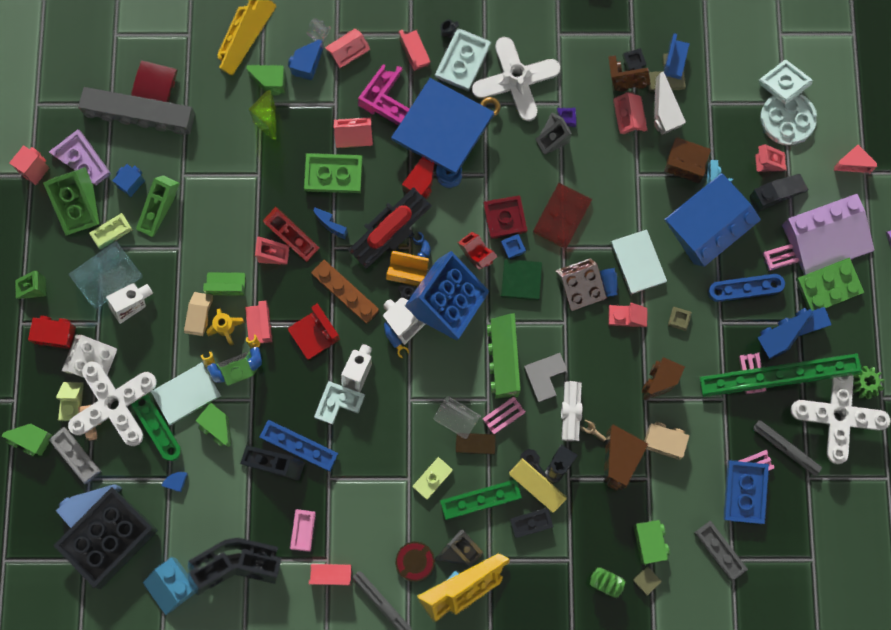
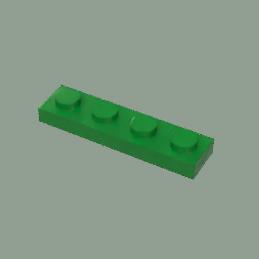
(480, 499)

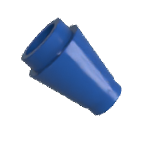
(609, 281)

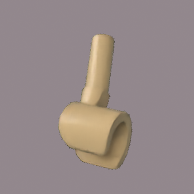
(591, 429)

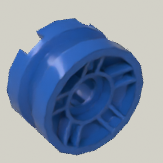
(450, 180)

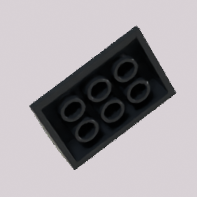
(105, 538)

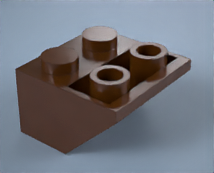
(664, 378)

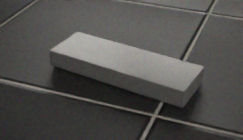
(75, 455)

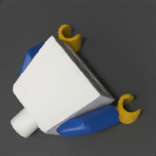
(400, 324)

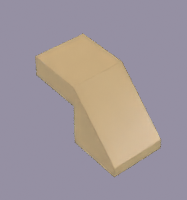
(197, 314)

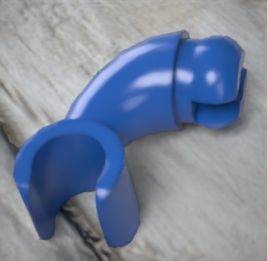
(425, 250)

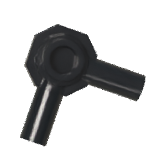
(533, 459)

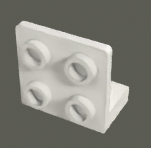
(88, 350)

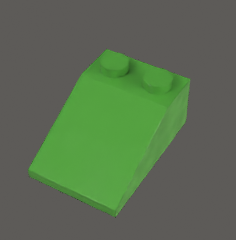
(73, 200)

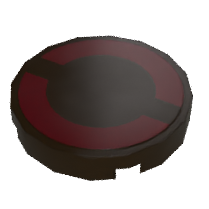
(415, 561)

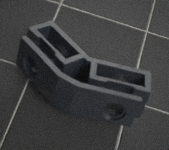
(246, 564)

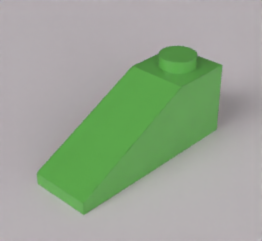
(157, 204)

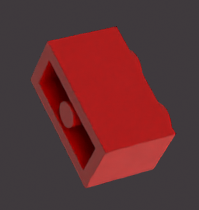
(52, 333)

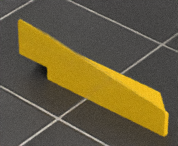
(243, 32)
(463, 588)

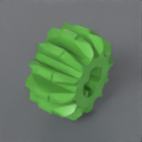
(873, 378)
(607, 582)

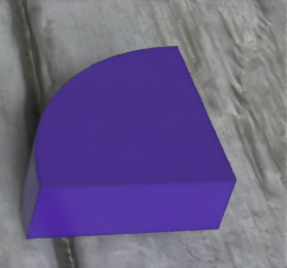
(568, 115)

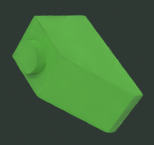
(268, 77)

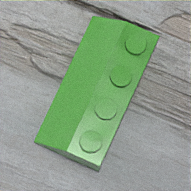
(504, 356)

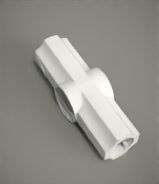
(571, 411)

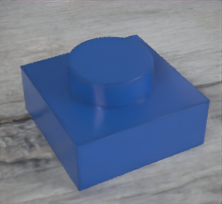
(513, 246)

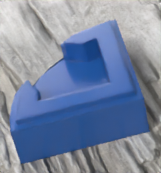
(175, 481)

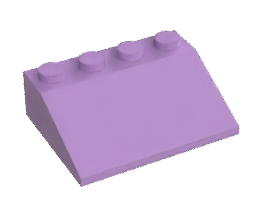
(829, 234)

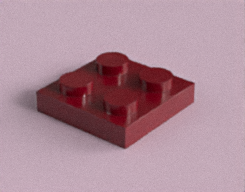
(505, 217)

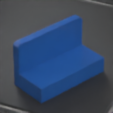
(676, 58)

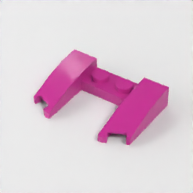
(375, 96)

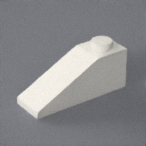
(666, 112)

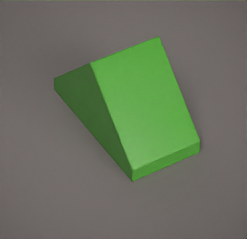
(31, 285)

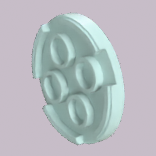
(789, 122)

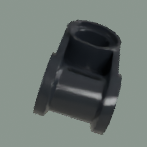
(560, 464)

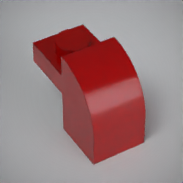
(476, 251)

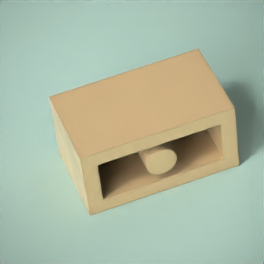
(666, 441)

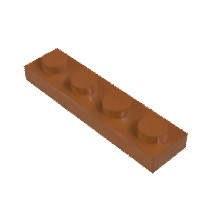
(345, 291)

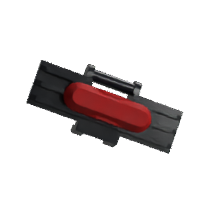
(390, 229)

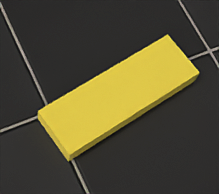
(537, 485)

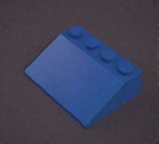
(712, 220)
(447, 296)

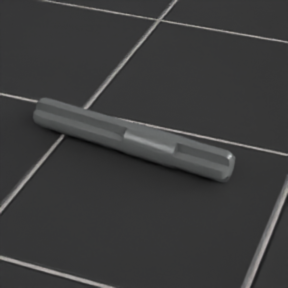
(786, 447)
(380, 602)

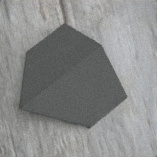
(554, 134)
(460, 550)

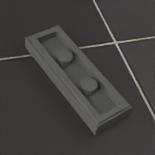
(720, 551)

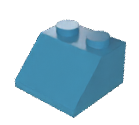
(169, 585)

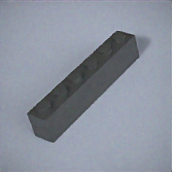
(136, 110)

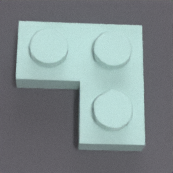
(336, 397)

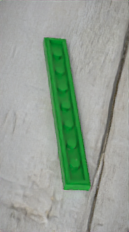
(780, 375)

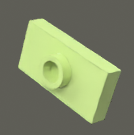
(110, 231)
(432, 478)

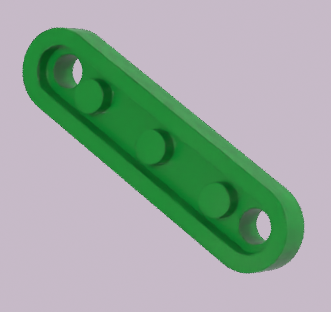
(157, 428)

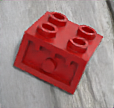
(314, 333)

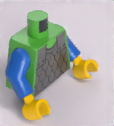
(235, 368)

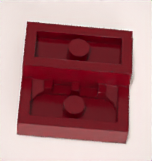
(154, 81)

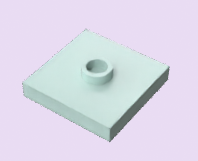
(785, 81)

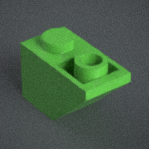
(216, 423)
(30, 437)

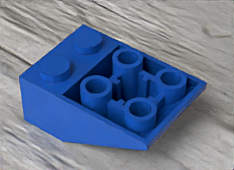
(781, 338)

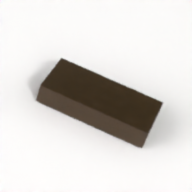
(476, 444)

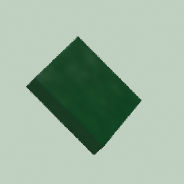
(521, 279)

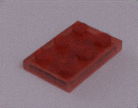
(562, 215)

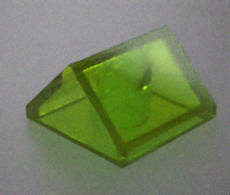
(264, 114)

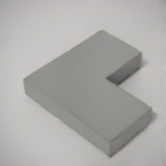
(540, 374)

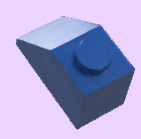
(306, 60)

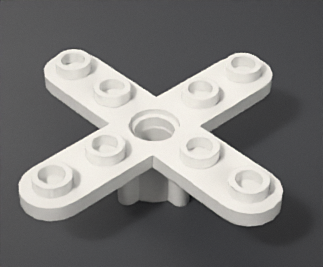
(517, 85)
(106, 395)
(850, 417)

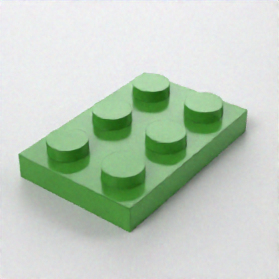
(333, 173)
(830, 285)

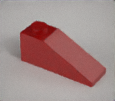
(420, 178)
(290, 234)

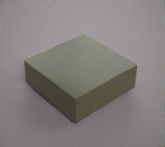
(679, 318)
(647, 580)

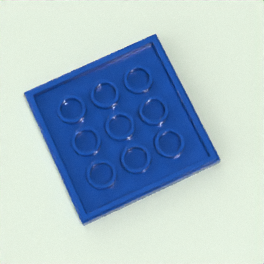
(442, 126)

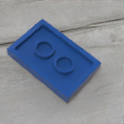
(746, 492)

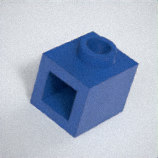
(128, 179)

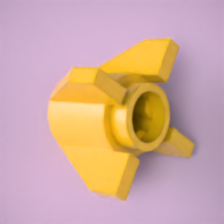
(227, 328)

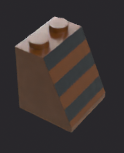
(621, 456)

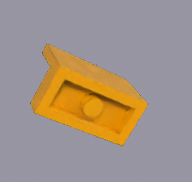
(407, 268)

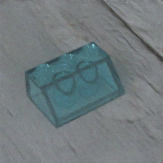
(105, 274)

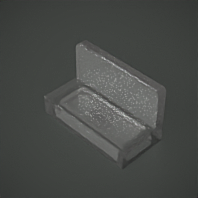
(456, 417)

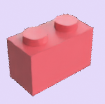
(30, 164)

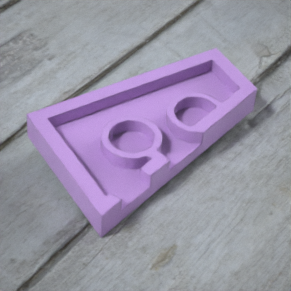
(78, 153)

